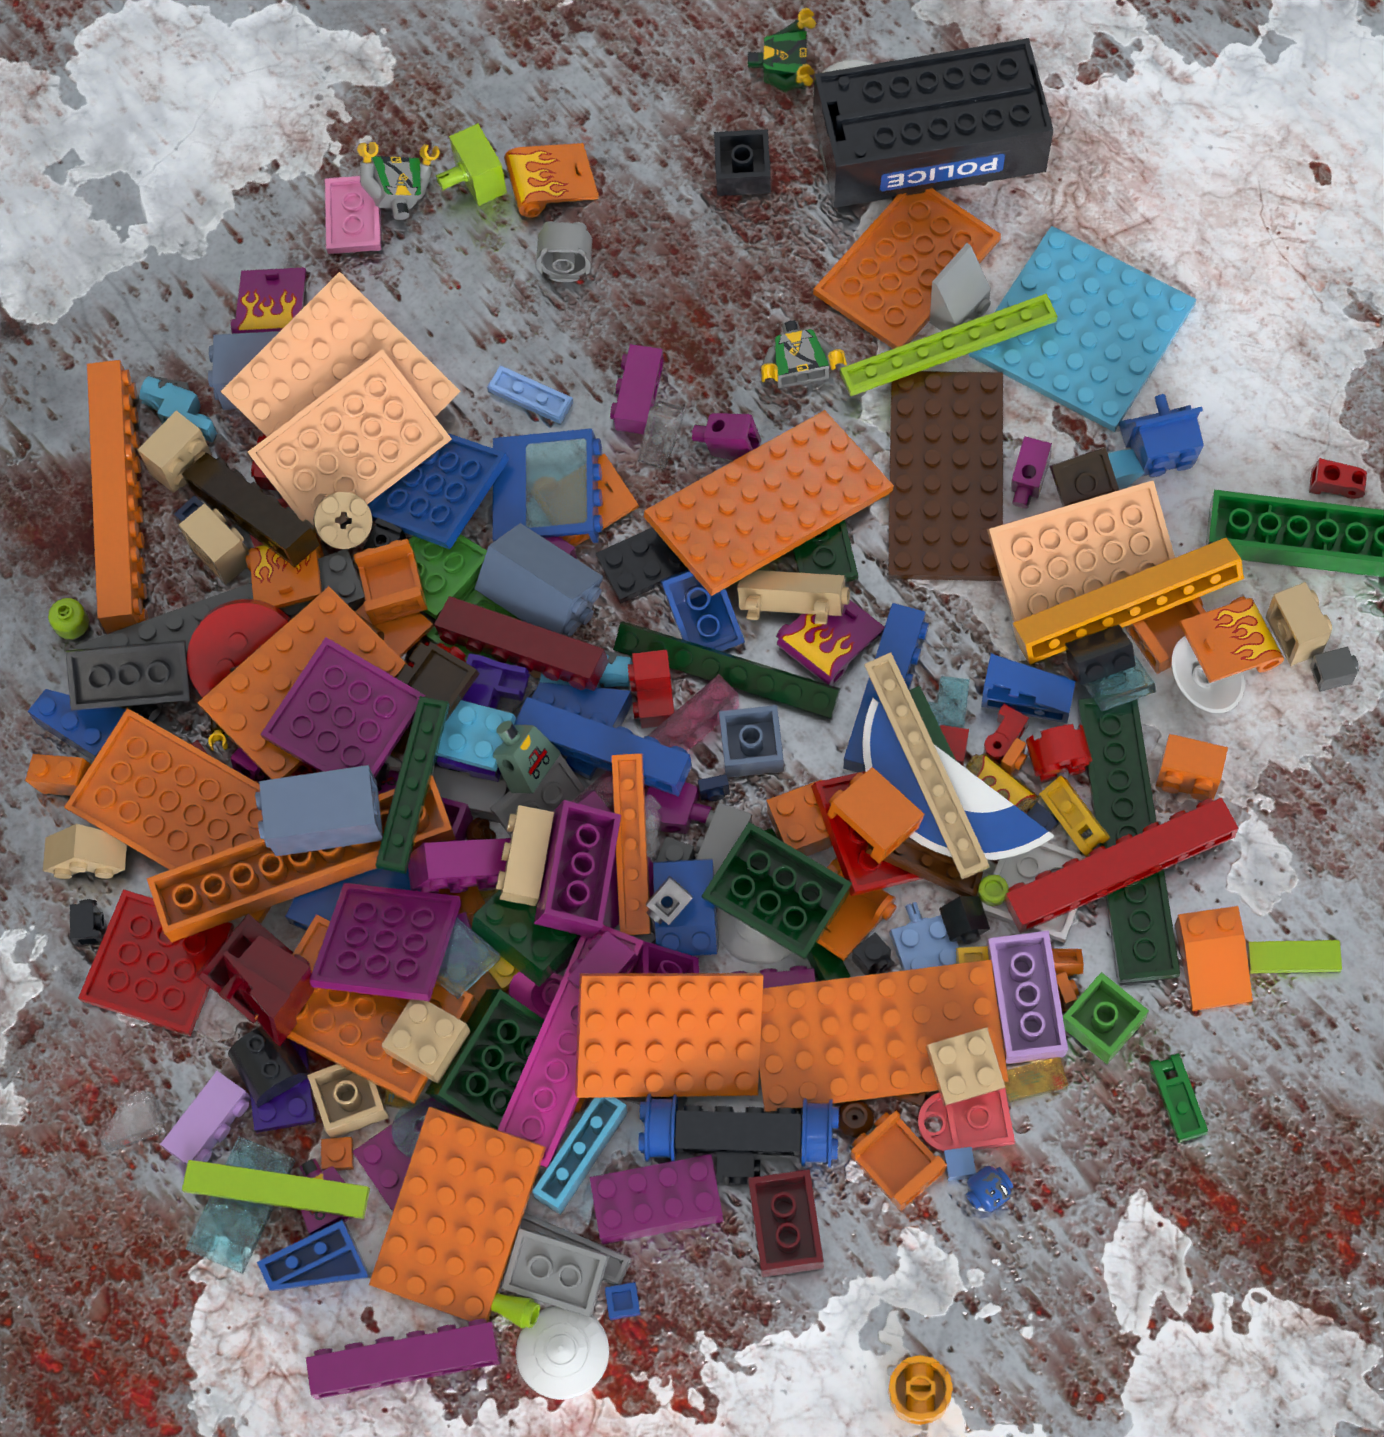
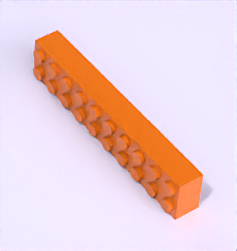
(116, 496)
(254, 878)

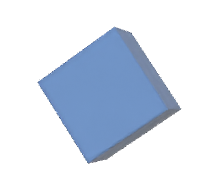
(959, 1163)

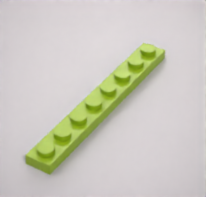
(948, 344)

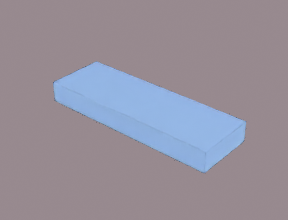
(530, 394)

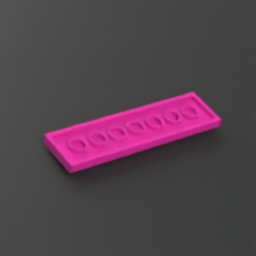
(546, 1087)

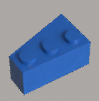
(1027, 690)
(603, 703)
(80, 729)
(315, 1260)

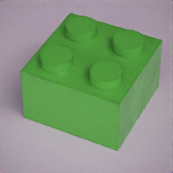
(1104, 1018)

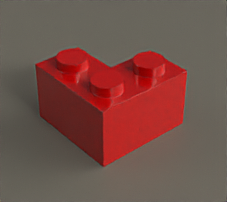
(652, 682)

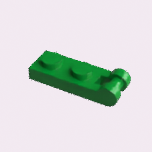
(1178, 1098)

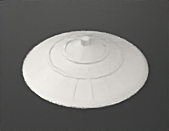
(1211, 697)
(748, 943)
(562, 1353)

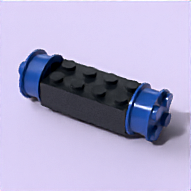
(730, 1131)

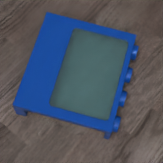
(549, 484)

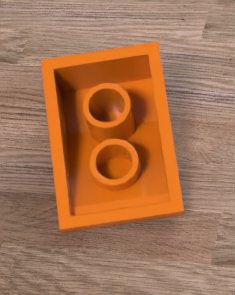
(1214, 957)

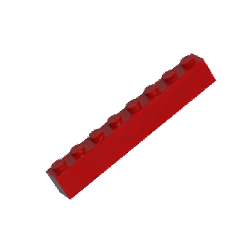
(1120, 864)

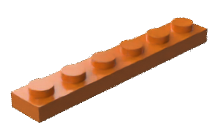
(631, 844)

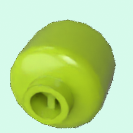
(68, 618)

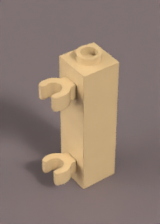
(793, 594)

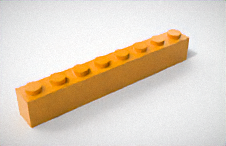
(1129, 599)

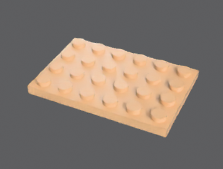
(351, 440)
(1079, 548)

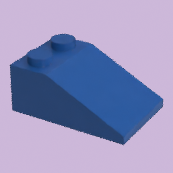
(699, 615)
(696, 926)

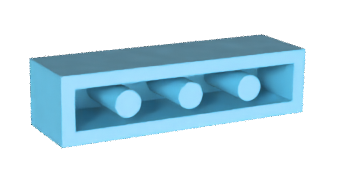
(579, 1152)

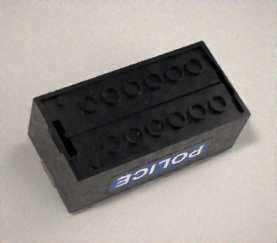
(931, 122)

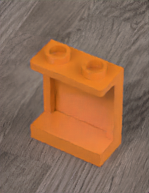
(390, 581)
(1161, 632)
(876, 812)
(896, 1160)

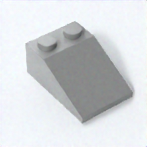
(959, 291)

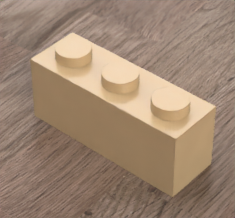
(525, 855)

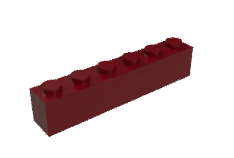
(521, 644)

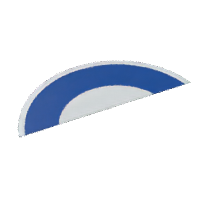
(997, 823)

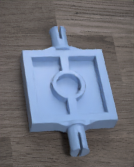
(923, 942)

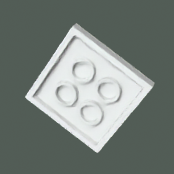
(1025, 869)

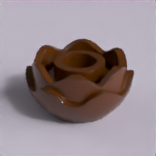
(479, 830)
(855, 1128)

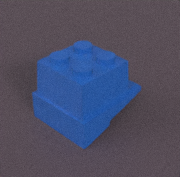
(1164, 438)

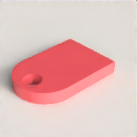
(973, 1123)

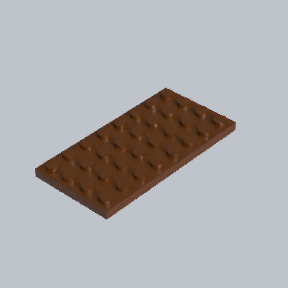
(945, 475)

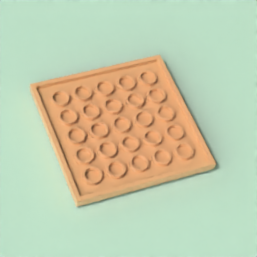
(322, 348)

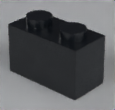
(1100, 654)

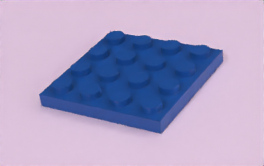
(441, 491)

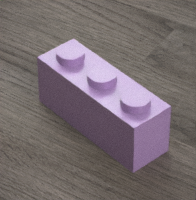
(206, 1120)

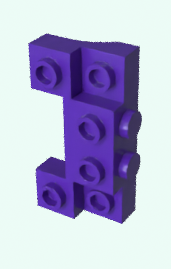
(493, 682)

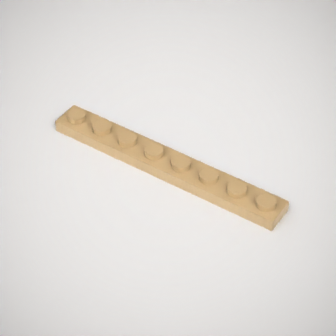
(926, 766)

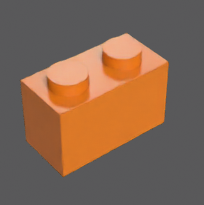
(56, 773)

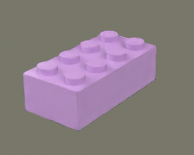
(1027, 997)

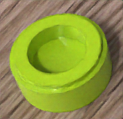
(993, 890)

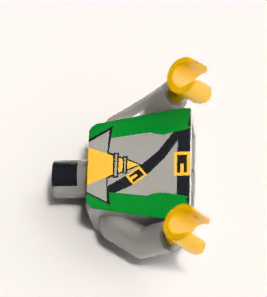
(395, 180)
(799, 357)

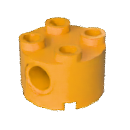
(920, 1390)

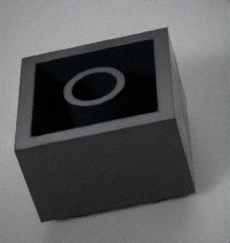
(742, 162)

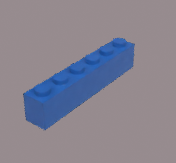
(901, 638)
(596, 742)

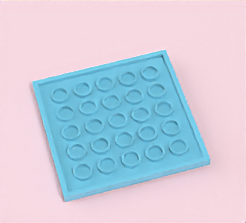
(1106, 331)

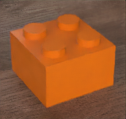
(1191, 767)
(799, 820)

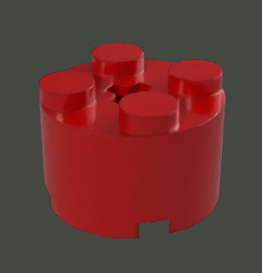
(1059, 751)

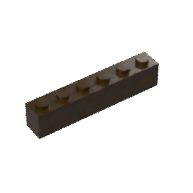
(251, 509)

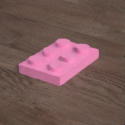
(351, 217)

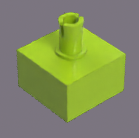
(475, 165)

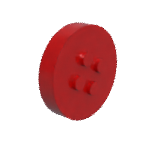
(228, 638)

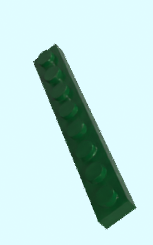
(736, 671)

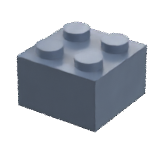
(751, 741)

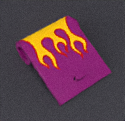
(268, 299)
(829, 646)

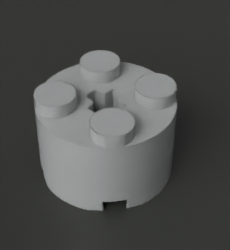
(564, 251)

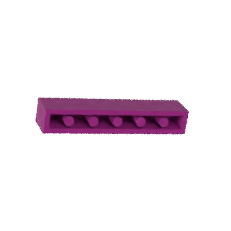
(402, 1360)

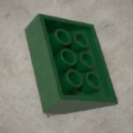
(777, 890)
(490, 1060)

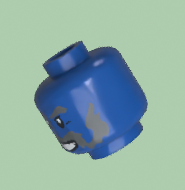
(989, 1188)

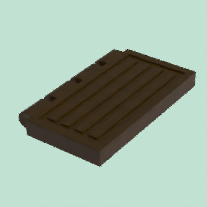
(436, 676)

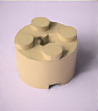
(354, 508)

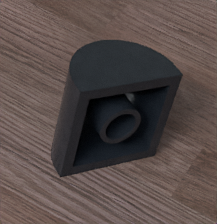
(266, 1066)

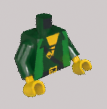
(786, 55)

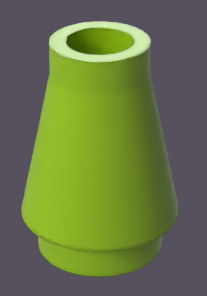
(518, 1310)

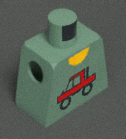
(523, 756)

